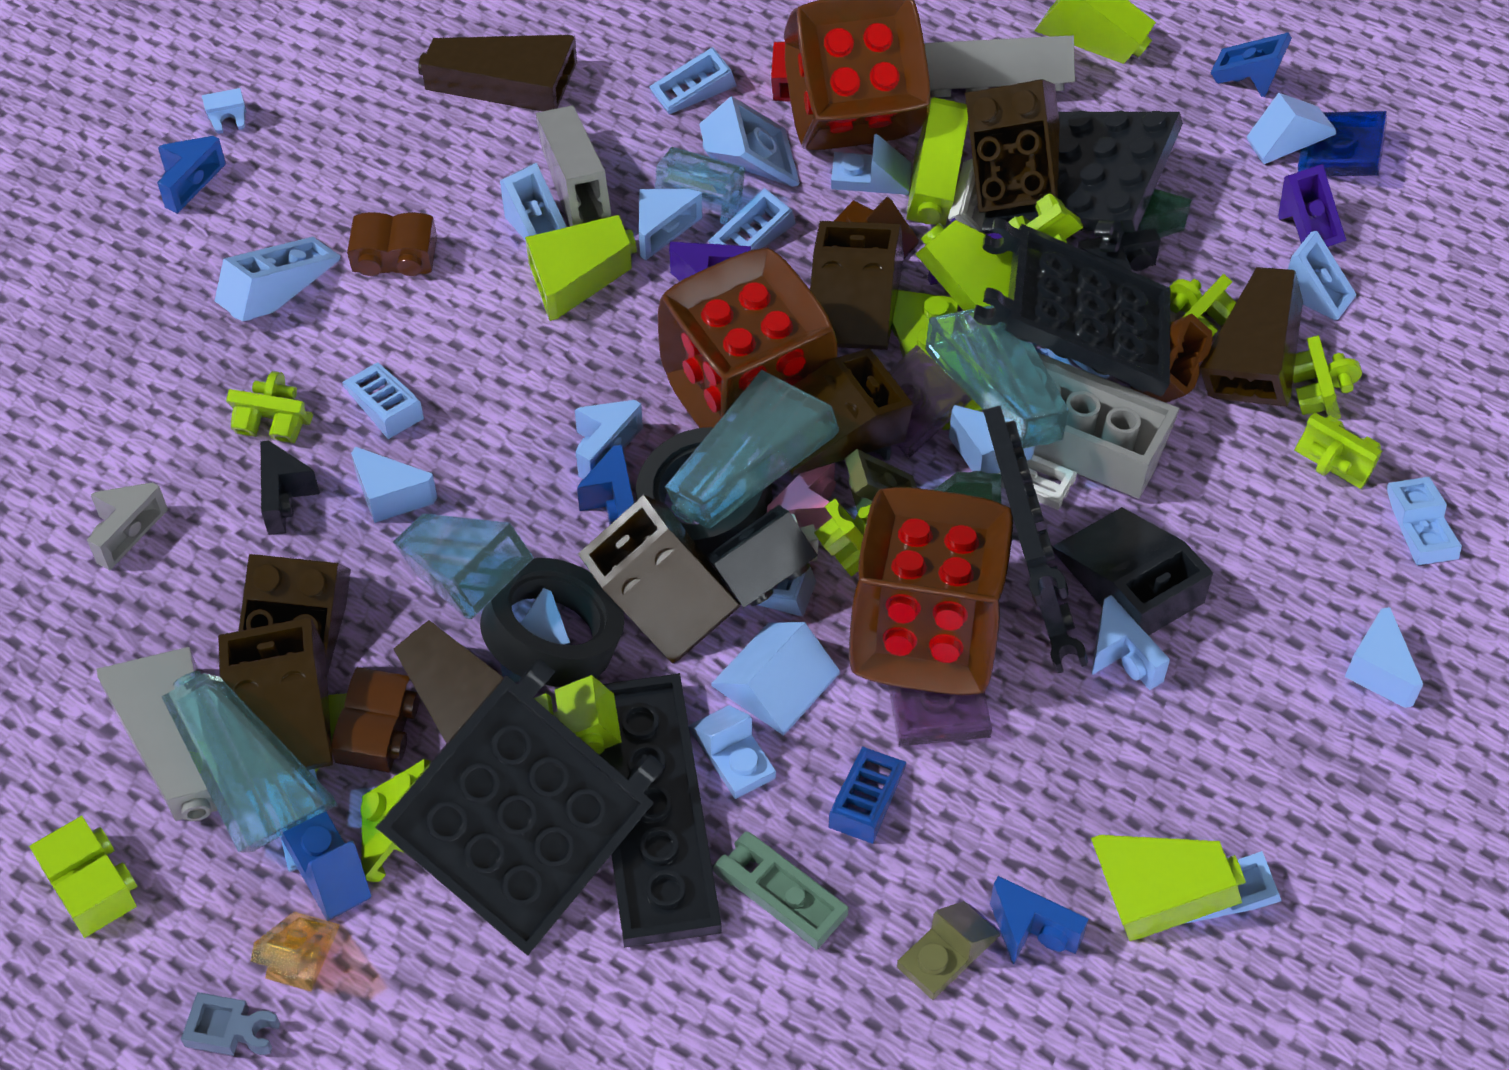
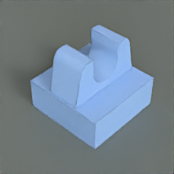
(225, 105)

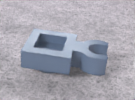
(222, 1022)

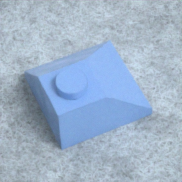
(749, 140)

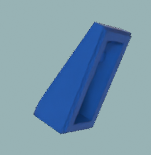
(857, 823)

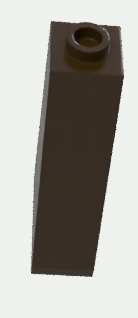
(502, 69)
(1258, 342)
(445, 676)

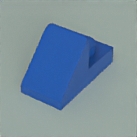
(1252, 59)
(188, 169)
(607, 486)
(327, 865)
(1025, 912)

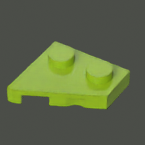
(913, 316)
(373, 808)

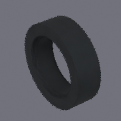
(665, 463)
(570, 587)

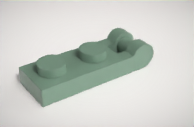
(782, 890)

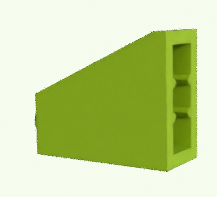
(1100, 26)
(937, 162)
(578, 261)
(962, 264)
(1166, 880)

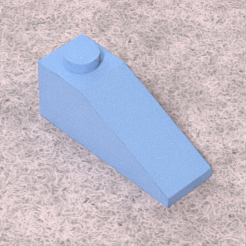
(269, 277)

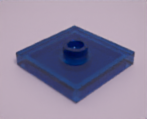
(1354, 148)

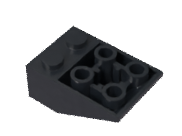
(1139, 565)

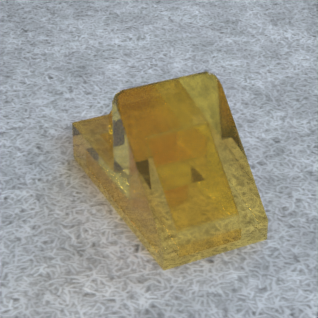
(295, 949)

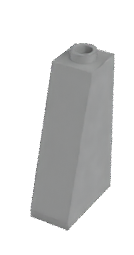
(573, 166)
(135, 695)

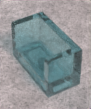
(715, 179)

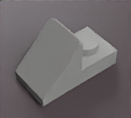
(127, 517)

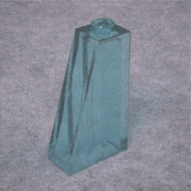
(999, 371)
(749, 449)
(463, 558)
(242, 763)

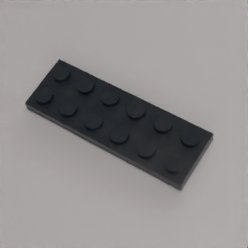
(665, 860)

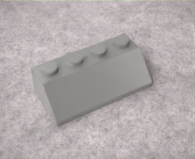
(999, 63)
(1109, 429)

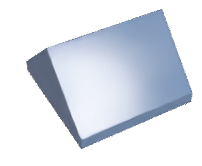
(778, 674)

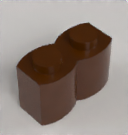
(392, 243)
(1188, 347)
(374, 719)

